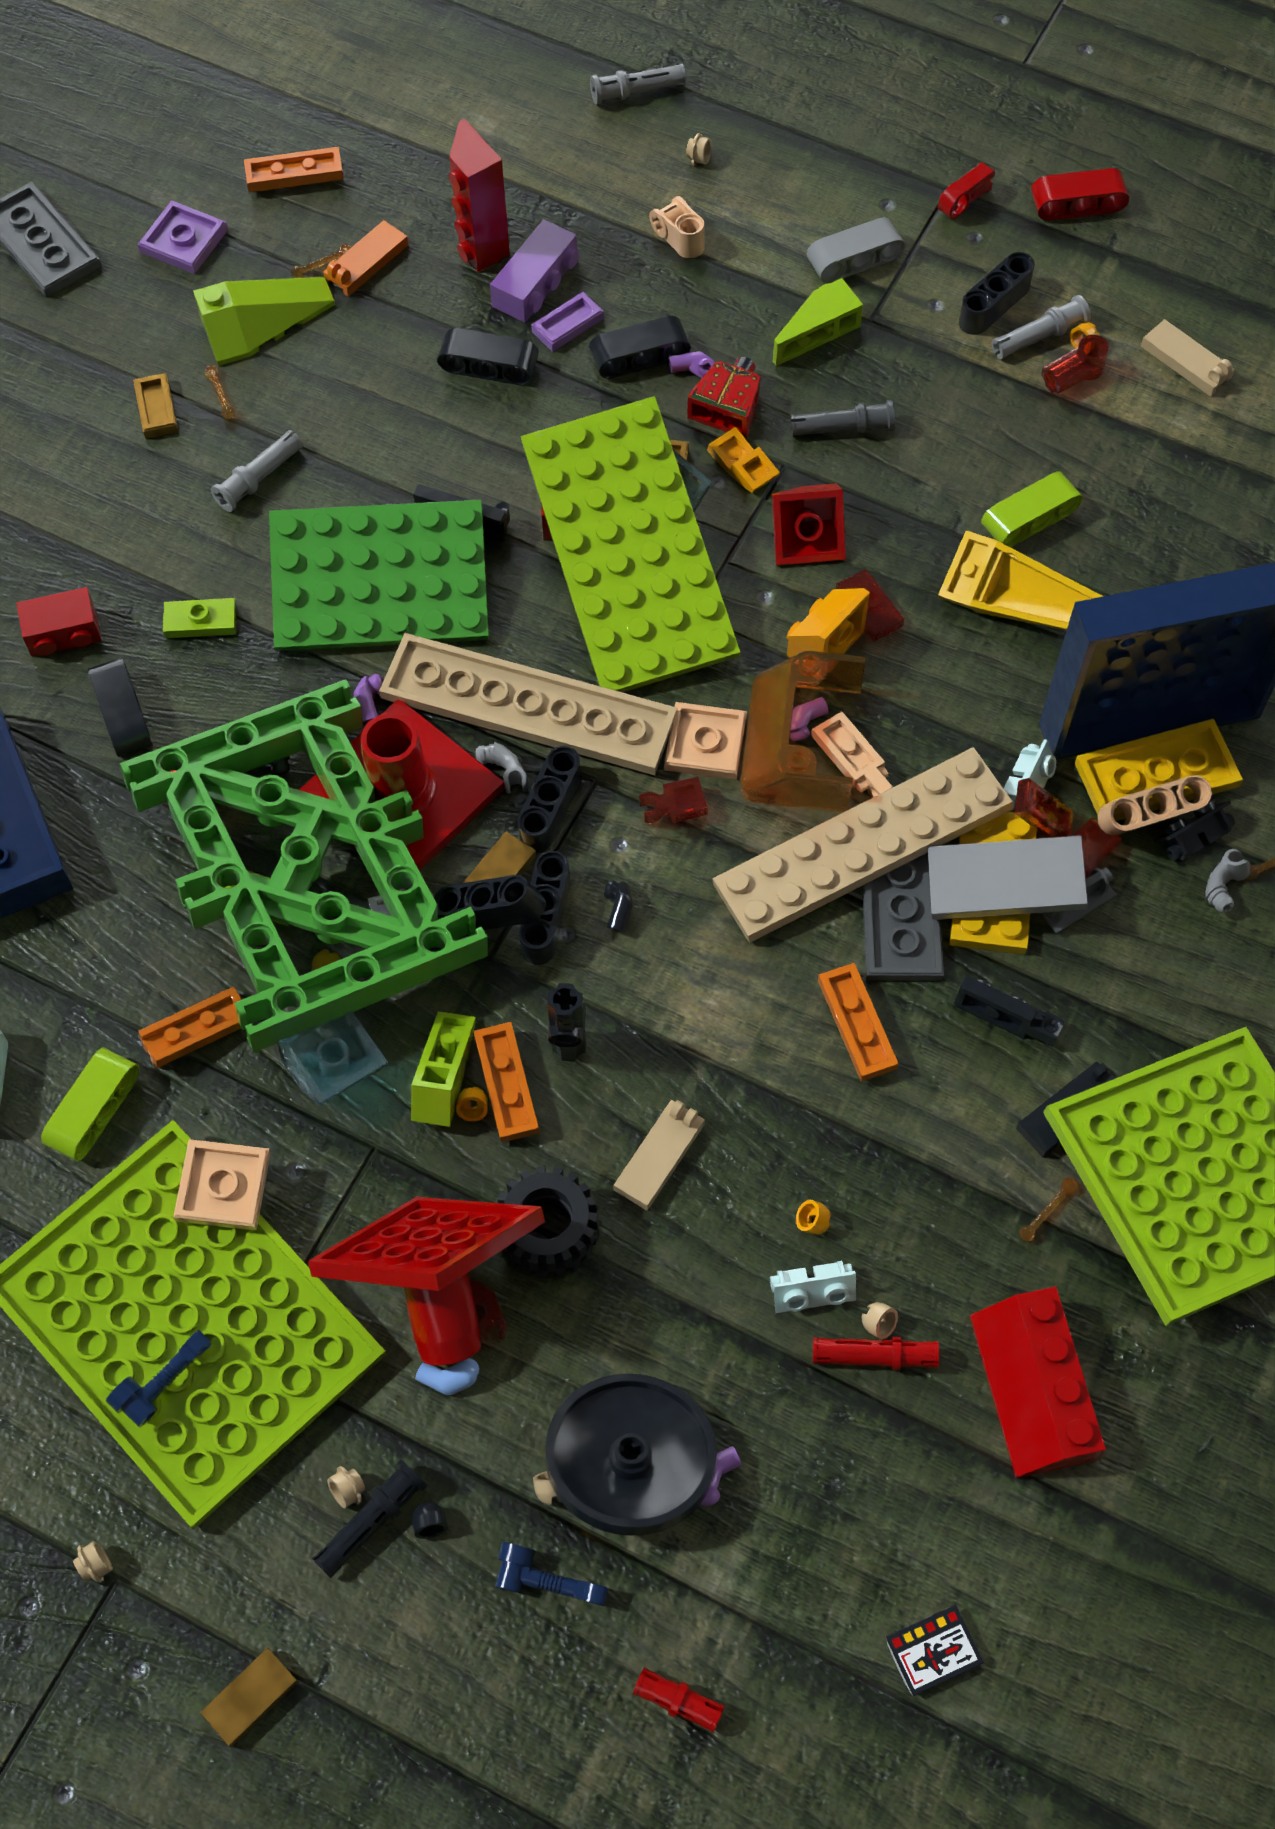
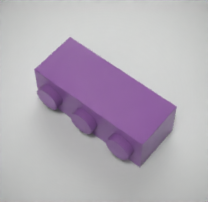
(534, 271)

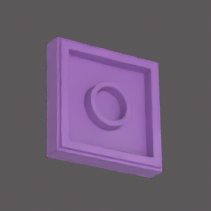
(182, 237)

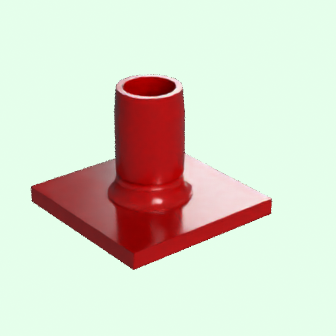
(443, 780)
(428, 1253)

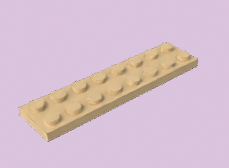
(529, 703)
(861, 844)

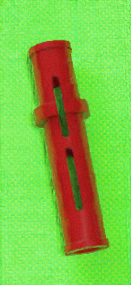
(876, 1352)

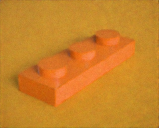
(293, 169)
(857, 1022)
(506, 1082)

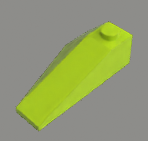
(251, 312)

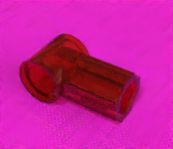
(1081, 363)

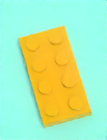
(1157, 761)
(999, 932)

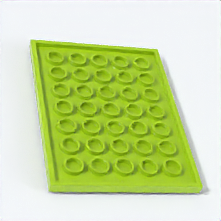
(124, 1288)

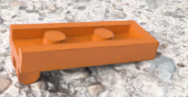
(366, 257)
(191, 1028)

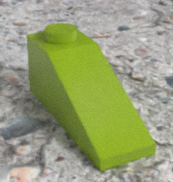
(822, 318)
(441, 1069)

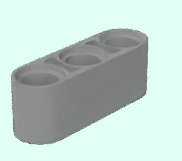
(855, 250)

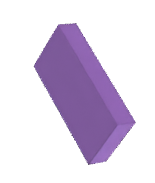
(567, 321)

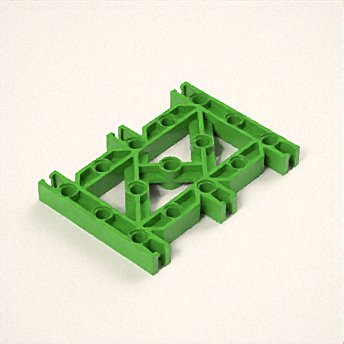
(397, 945)

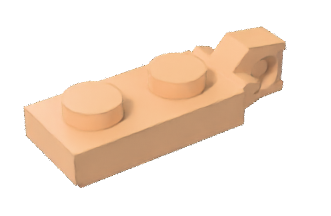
(852, 754)

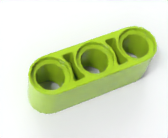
(1032, 509)
(90, 1104)

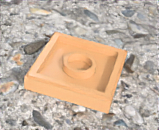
(706, 741)
(222, 1184)

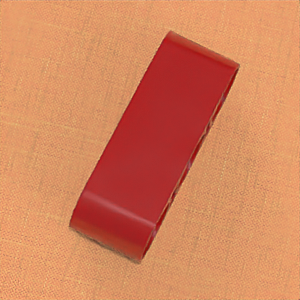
(1080, 194)

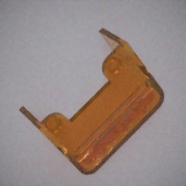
(784, 772)

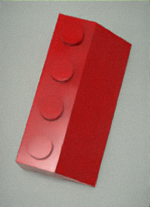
(478, 199)
(1037, 1383)

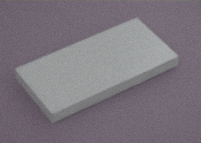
(1007, 878)

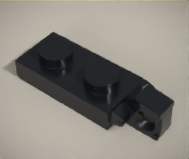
(1007, 1011)

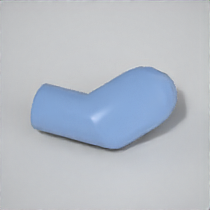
(450, 1380)

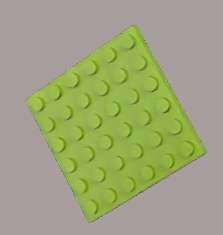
(1183, 1170)

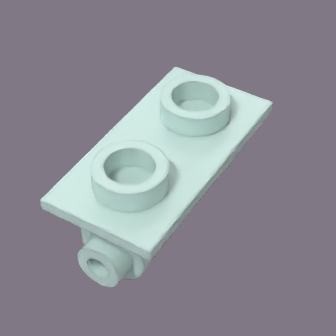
(1032, 763)
(830, 1286)

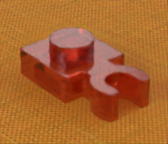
(679, 799)

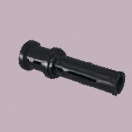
(384, 1503)

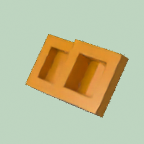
(742, 462)

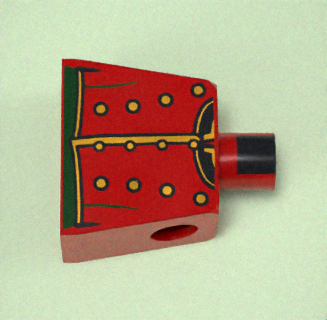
(726, 396)

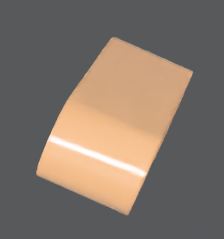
(1169, 797)

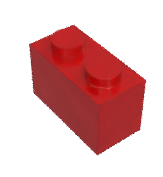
(58, 622)

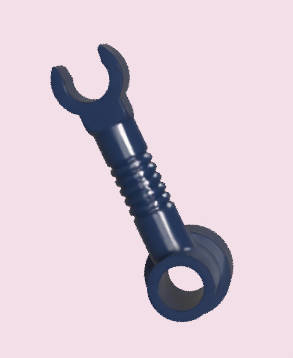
(137, 1400)
(517, 1571)

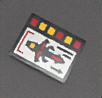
(933, 1650)

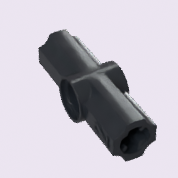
(566, 1021)

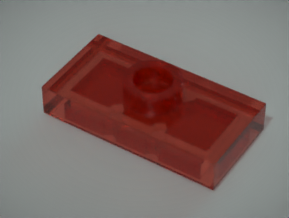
(881, 615)
(1042, 810)
(1096, 845)

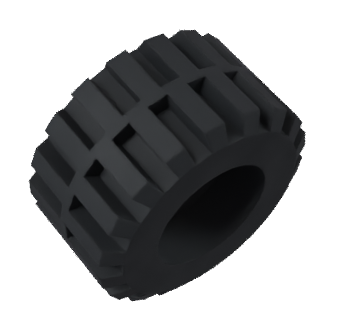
(569, 1247)

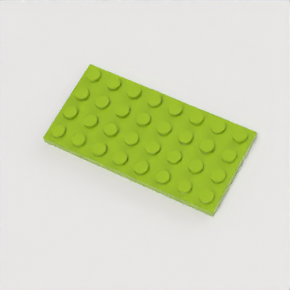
(630, 546)

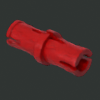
(678, 1699)

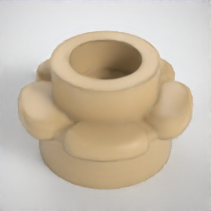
(699, 149)
(346, 1487)
(92, 1562)

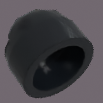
(429, 1521)

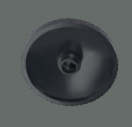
(630, 1454)

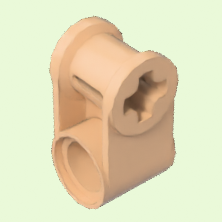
(680, 227)

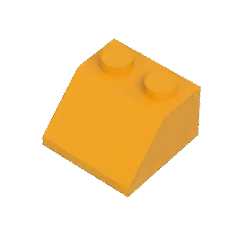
(831, 623)

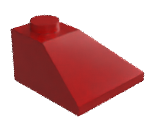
(809, 524)

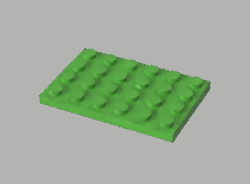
(378, 574)

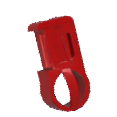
(966, 190)

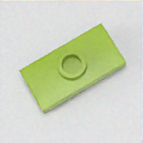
(199, 618)

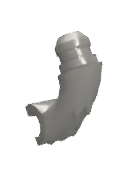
(501, 756)
(1228, 868)

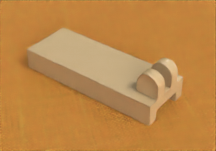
(1187, 357)
(659, 1154)

